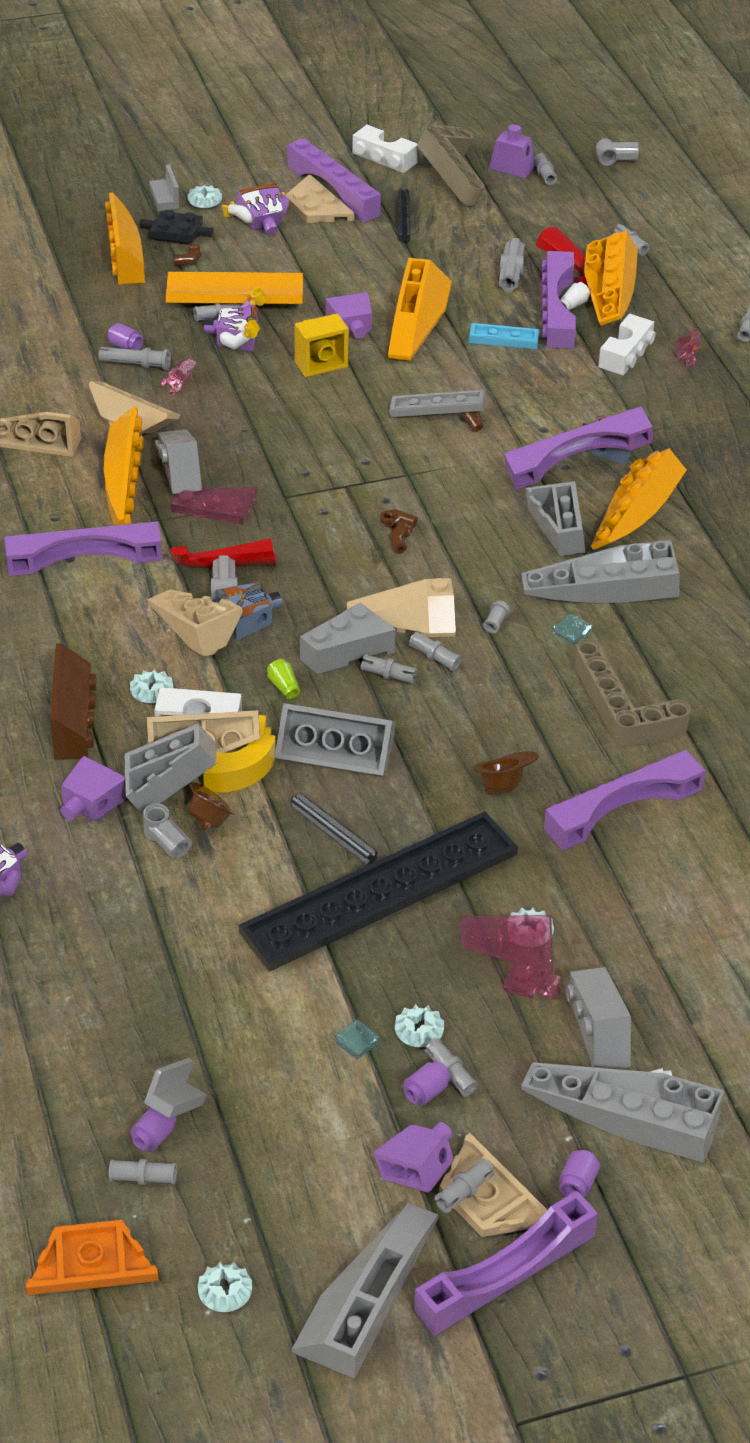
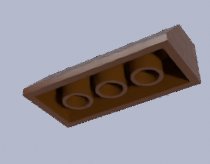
(72, 705)

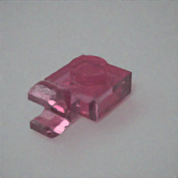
(687, 346)
(179, 374)
(527, 980)

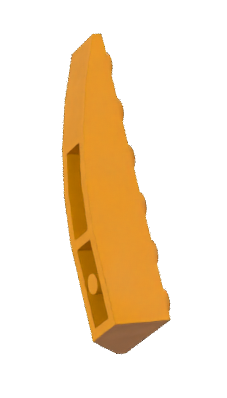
(124, 243)
(611, 275)
(419, 307)
(121, 463)
(639, 495)

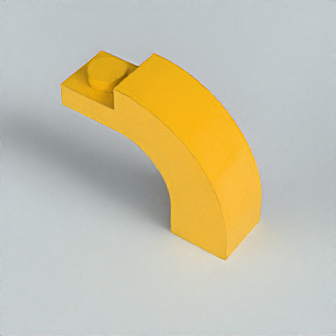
(244, 766)

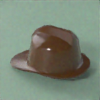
(505, 772)
(207, 807)

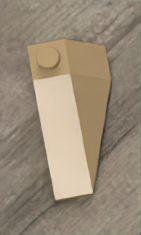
(41, 433)
(417, 606)
(198, 622)
(226, 729)

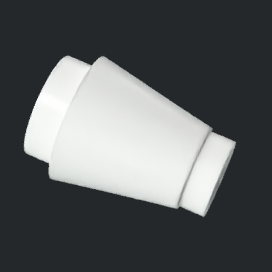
(575, 296)

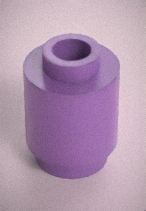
(125, 337)
(426, 1083)
(151, 1130)
(579, 1173)

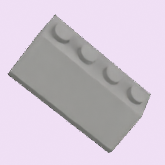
(334, 739)

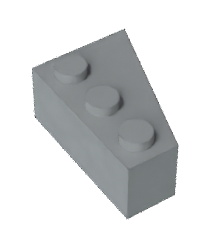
(180, 460)
(558, 515)
(346, 639)
(167, 765)
(601, 1018)

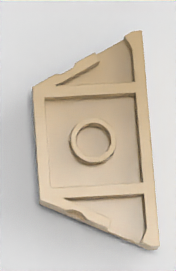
(316, 203)
(500, 1202)

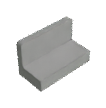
(165, 191)
(171, 1092)

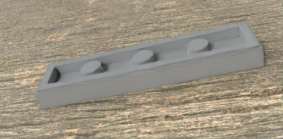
(438, 403)

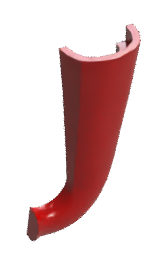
(554, 240)
(246, 554)

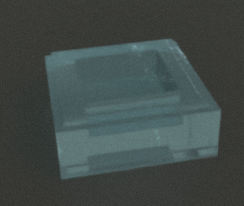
(572, 629)
(356, 1039)

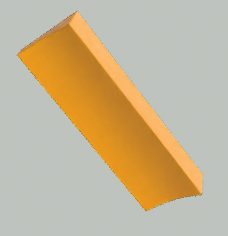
(233, 287)

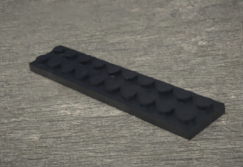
(377, 891)

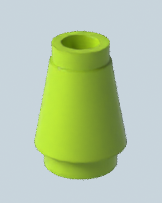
(283, 677)

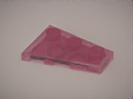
(216, 503)
(511, 938)

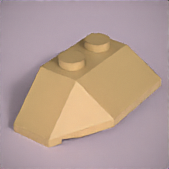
(115, 402)

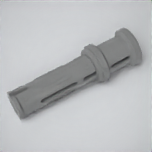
(146, 357)

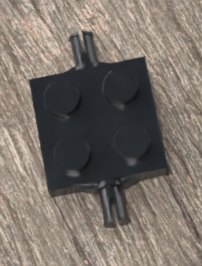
(176, 226)

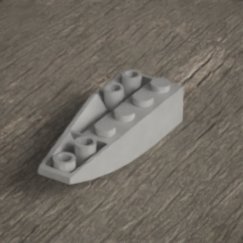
(610, 575)
(633, 1104)
(361, 1297)

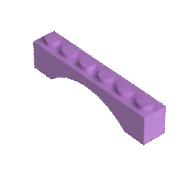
(356, 194)
(557, 321)
(622, 431)
(34, 551)
(670, 778)
(461, 1292)

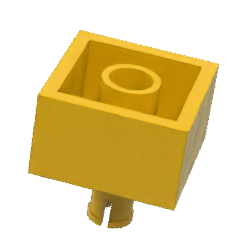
(321, 345)

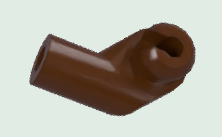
(190, 258)
(473, 420)
(391, 517)
(396, 536)

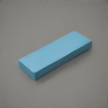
(504, 336)

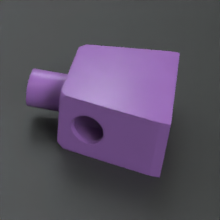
(513, 153)
(354, 311)
(91, 790)
(416, 1156)

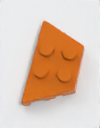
(90, 1258)

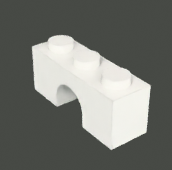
(396, 155)
(633, 338)
(187, 702)

